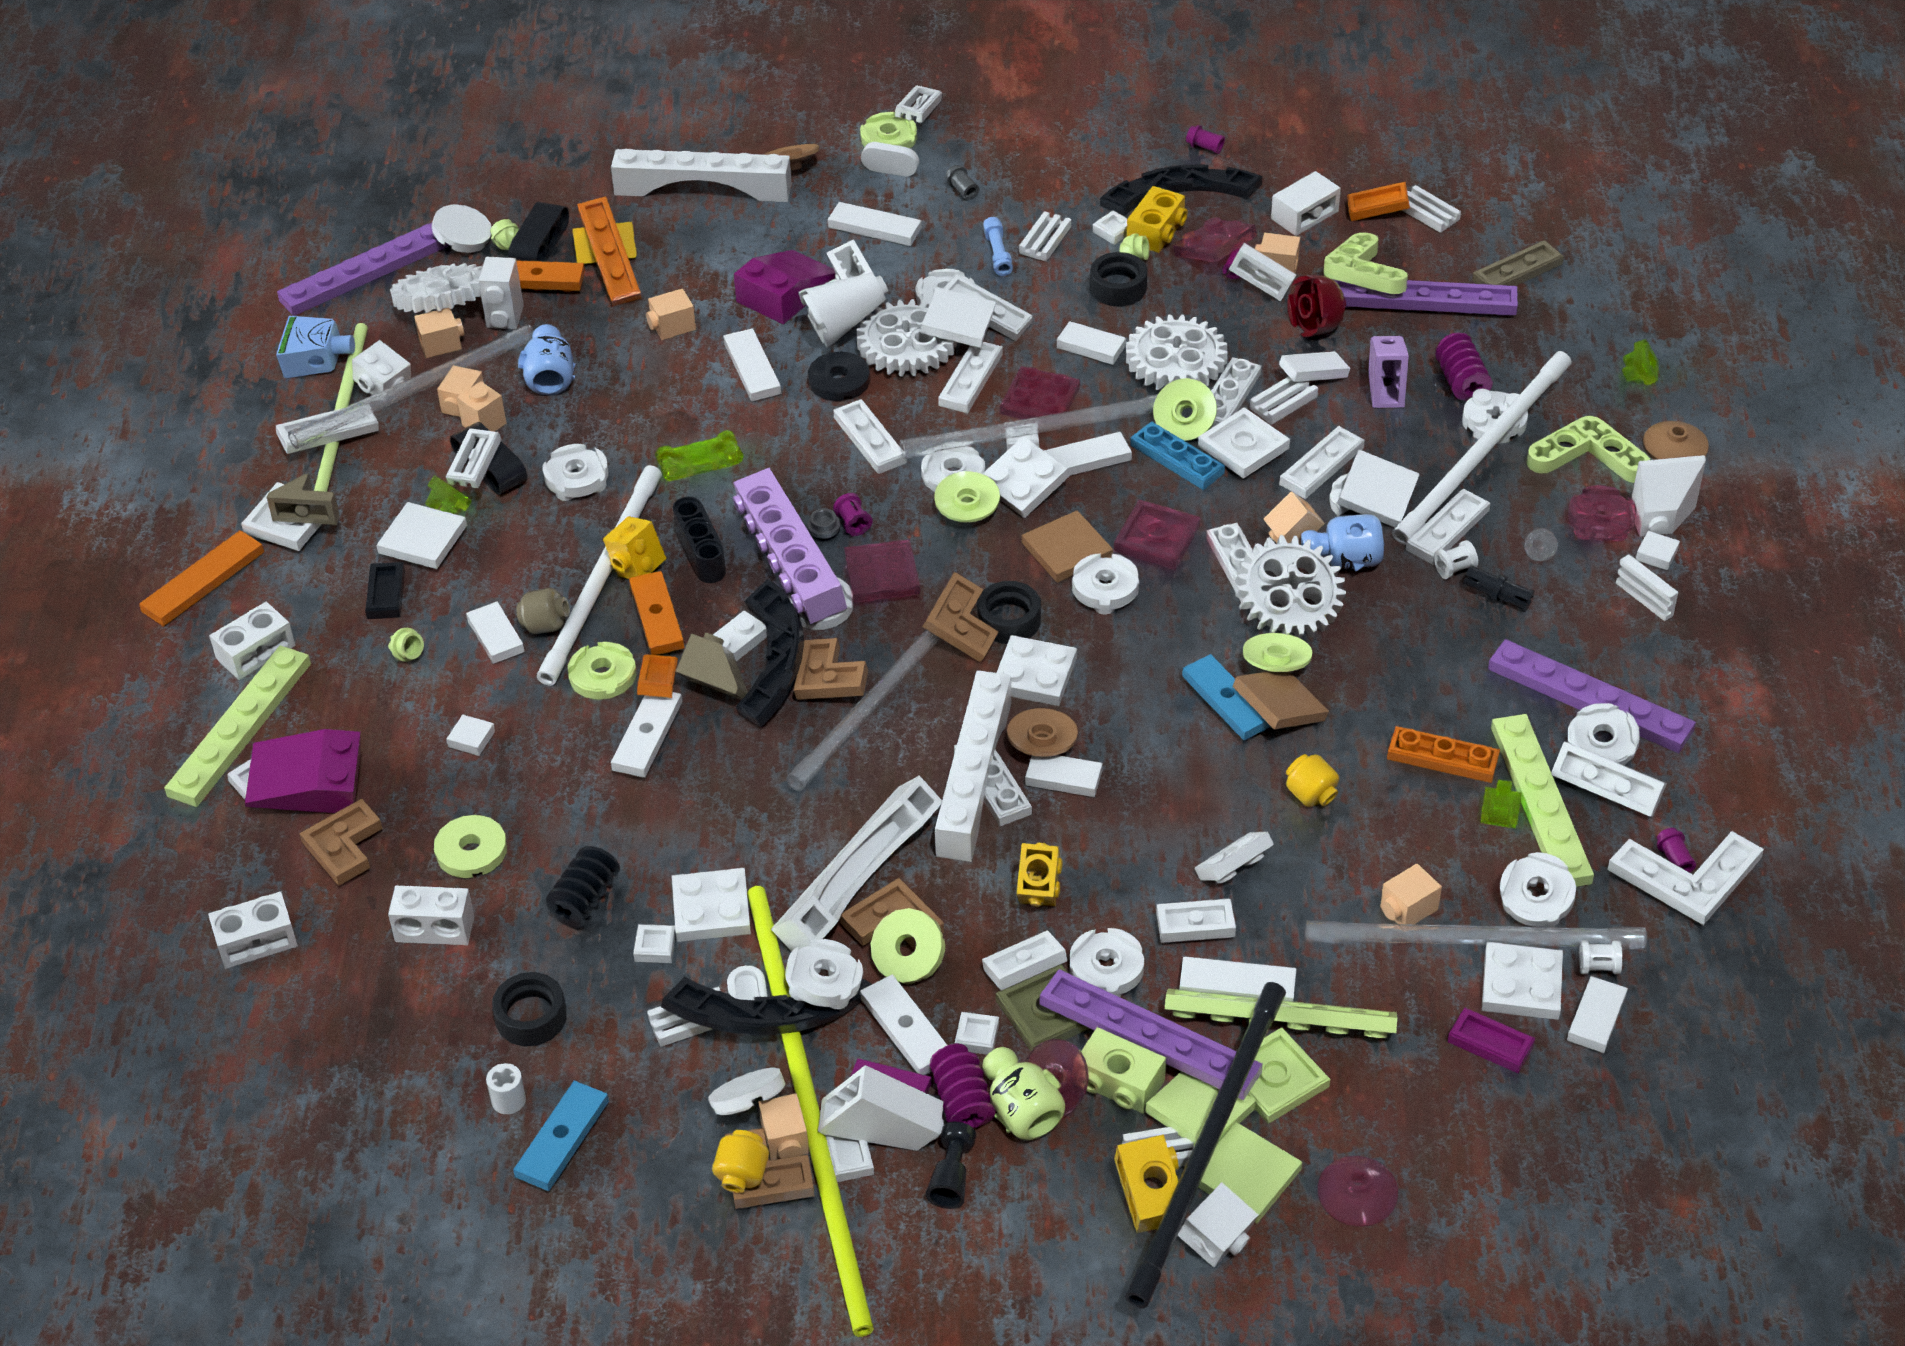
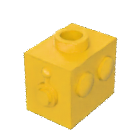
(634, 548)
(1041, 860)

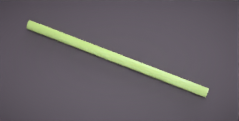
(342, 401)

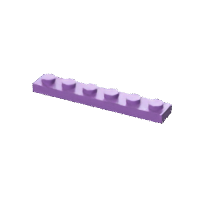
(360, 270)
(1437, 297)
(1584, 690)
(1179, 1045)

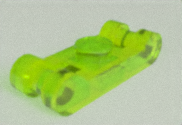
(699, 456)

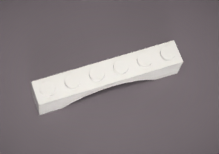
(757, 175)
(967, 781)
(832, 890)

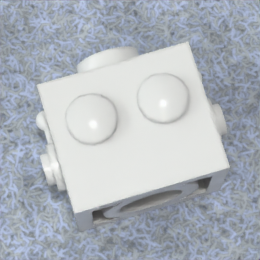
(379, 368)
(1218, 1225)

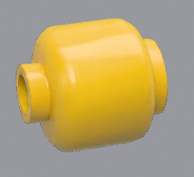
(1312, 780)
(740, 1161)

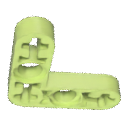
(1352, 265)
(1586, 435)

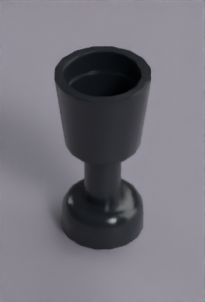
(949, 1176)

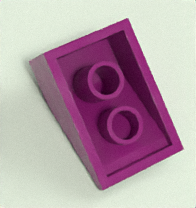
(773, 283)
(305, 771)

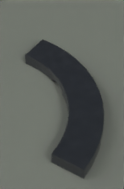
(1181, 178)
(783, 653)
(753, 1017)

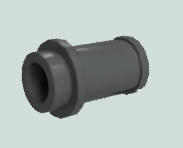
(957, 177)

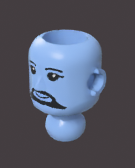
(547, 362)
(1351, 540)

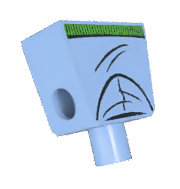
(311, 346)

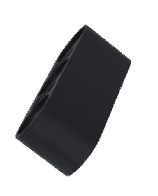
(539, 232)
(505, 468)
(699, 539)

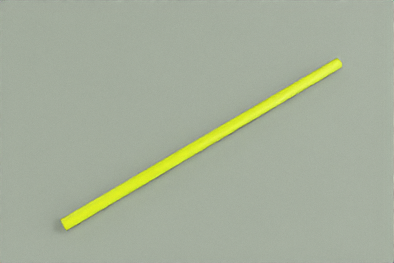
(817, 1142)

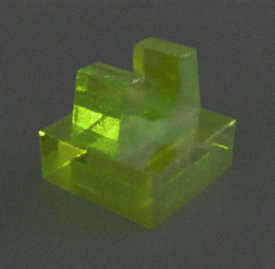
(1641, 363)
(446, 494)
(1501, 805)

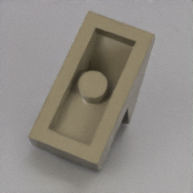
(301, 504)

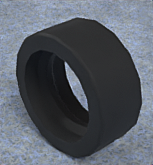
(1118, 293)
(1010, 594)
(525, 986)

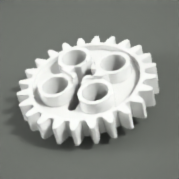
(437, 288)
(895, 340)
(1176, 351)
(1290, 587)

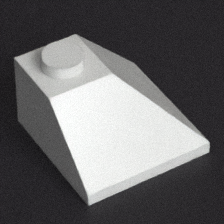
(1666, 492)

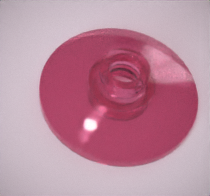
(1066, 1059)
(1354, 1203)

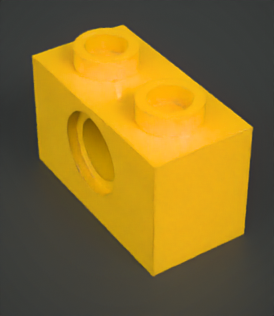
(1140, 1161)

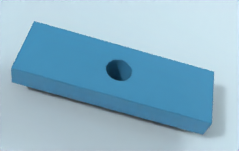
(1177, 455)
(1217, 689)
(561, 1135)

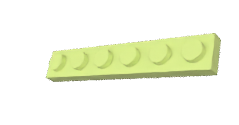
(237, 726)
(1540, 795)
(1296, 1014)

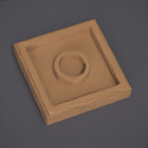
(1065, 543)
(1280, 699)

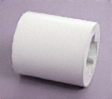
(506, 1088)

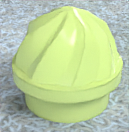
(503, 233)
(1136, 246)
(406, 644)

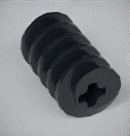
(582, 886)

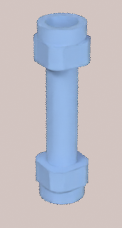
(1001, 260)

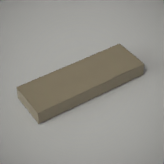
(1520, 266)

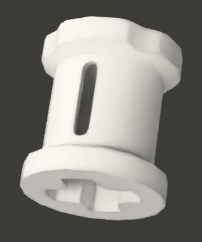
(1445, 561)
(1612, 952)

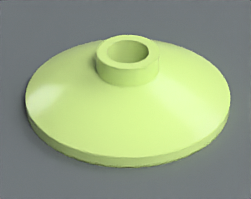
(1181, 395)
(967, 496)
(1277, 652)

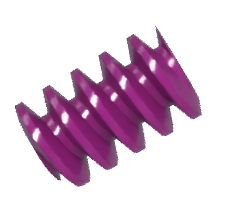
(1462, 365)
(961, 1085)

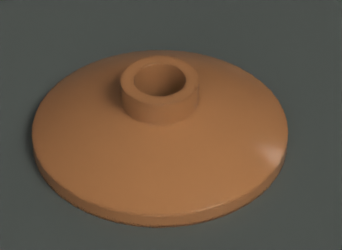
(797, 153)
(1674, 440)
(1042, 732)

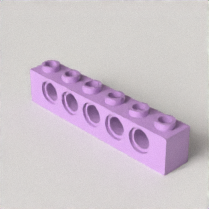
(788, 546)

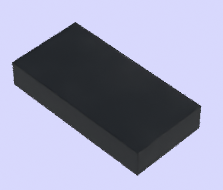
(385, 590)

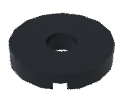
(850, 365)

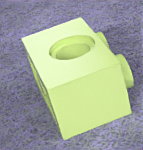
(1140, 1070)

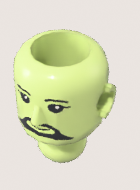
(1023, 1095)

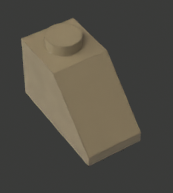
(711, 665)

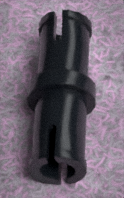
(1499, 587)

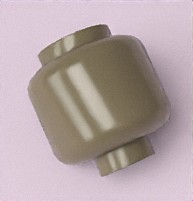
(542, 611)

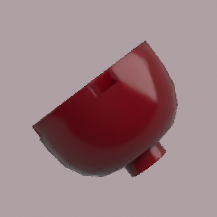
(1316, 305)

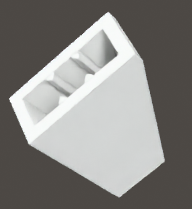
(881, 1111)

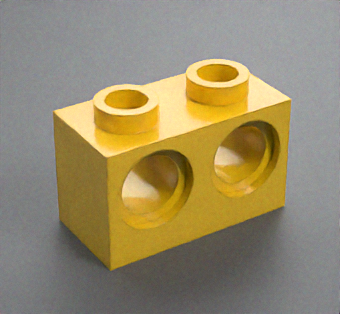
(1158, 217)

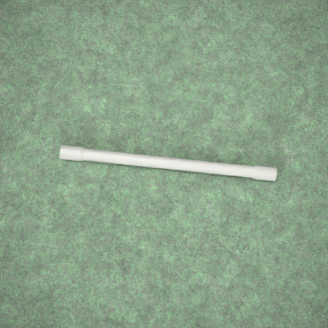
(1416, 519)
(557, 657)

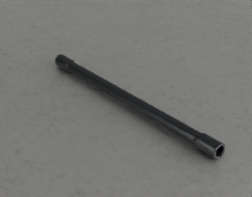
(1149, 1271)

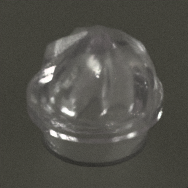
(1540, 544)

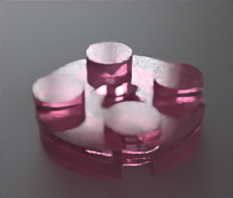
(1618, 512)

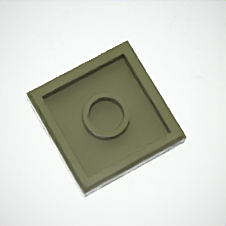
(1031, 1019)

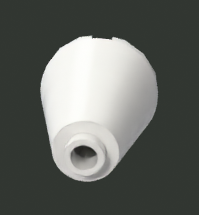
(842, 304)

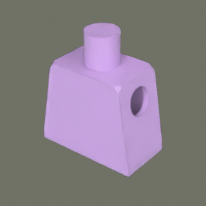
(1388, 360)

